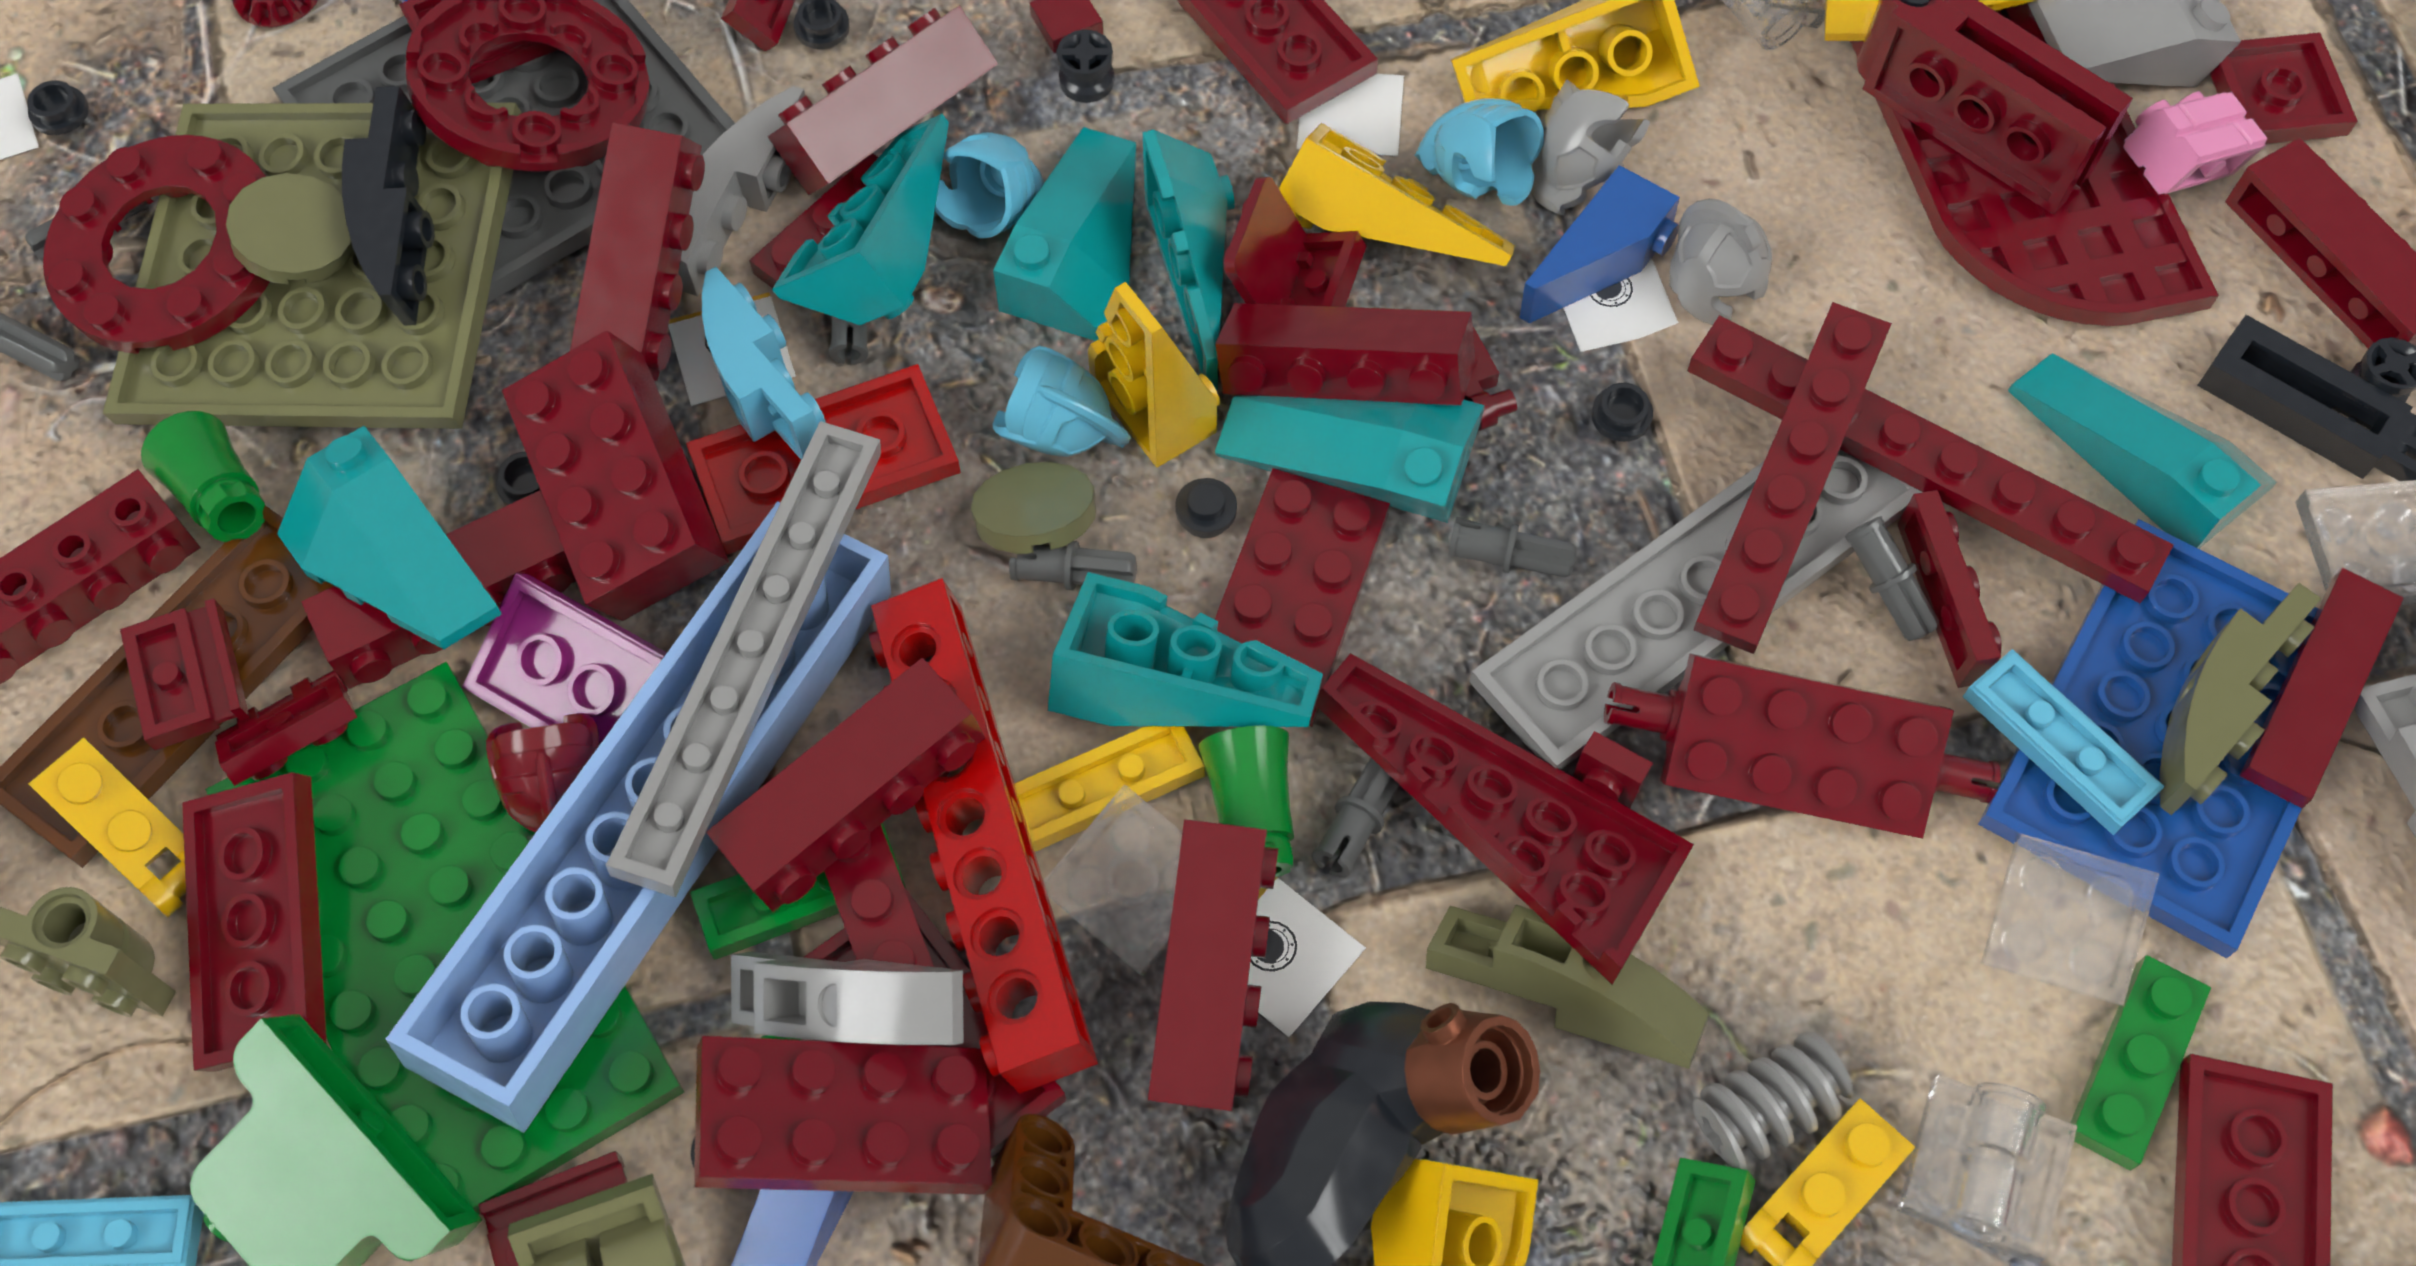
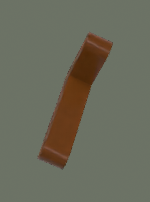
(1031, 1211)

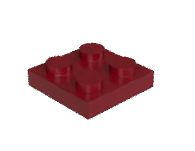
(2287, 87)

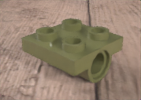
(83, 945)
(603, 1229)

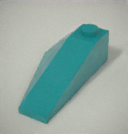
(1190, 224)
(878, 235)
(1073, 239)
(1372, 448)
(2159, 461)
(377, 542)
(1148, 665)

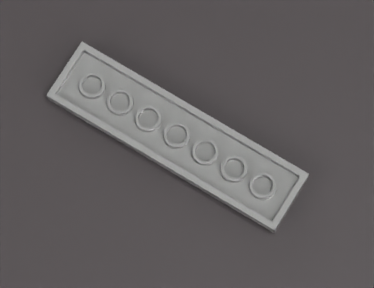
(1643, 613)

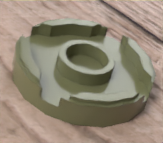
(289, 228)
(1033, 507)

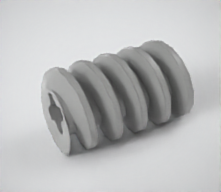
(1771, 1097)

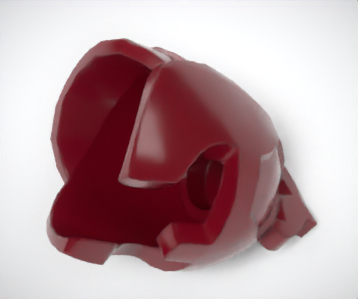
(539, 764)

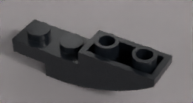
(379, 203)

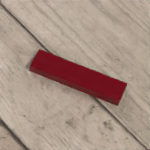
(2322, 688)

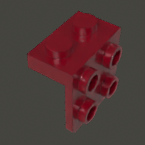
(1281, 263)

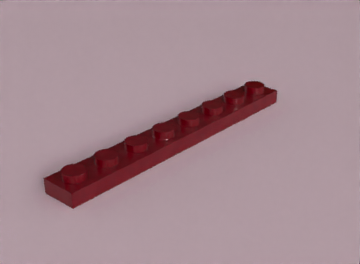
(1939, 460)

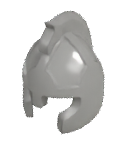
(1581, 145)
(1716, 257)

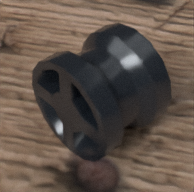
(1075, 56)
(2391, 361)

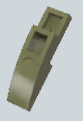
(2224, 698)
(1535, 963)

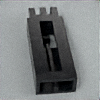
(2296, 394)

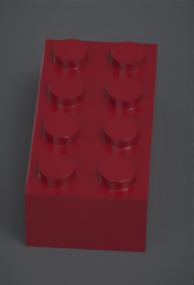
(614, 477)

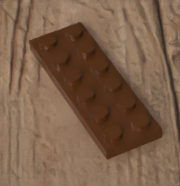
(262, 604)

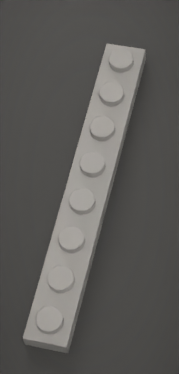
(744, 662)

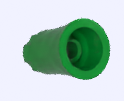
(201, 469)
(1251, 783)

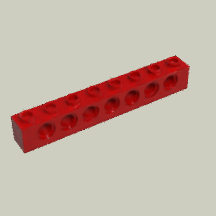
(1054, 1034)

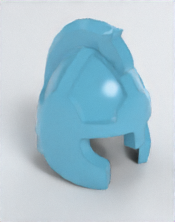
(1484, 149)
(989, 182)
(1057, 407)

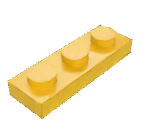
(1077, 790)

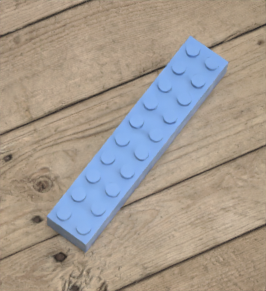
(561, 931)

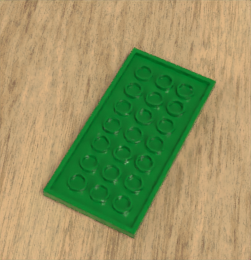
(403, 866)

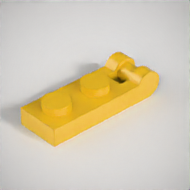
(115, 821)
(1828, 1188)

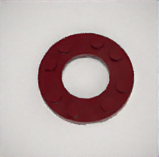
(460, 30)
(80, 247)

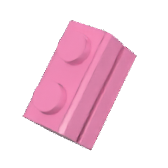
(2193, 141)

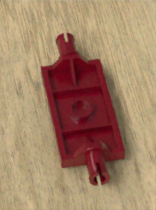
(1804, 745)

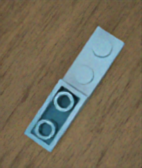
(752, 365)

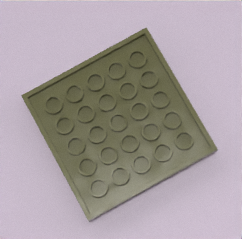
(330, 345)

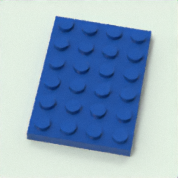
(2126, 679)

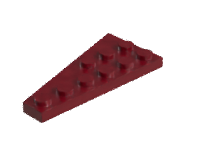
(1550, 838)

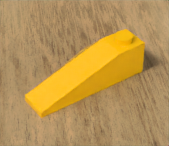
(1596, 44)
(1345, 190)
(1150, 380)
(1454, 1218)

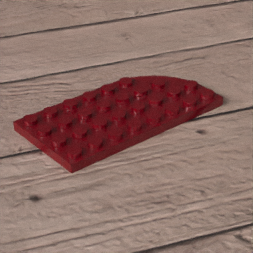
(2100, 260)

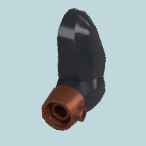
(1358, 1116)

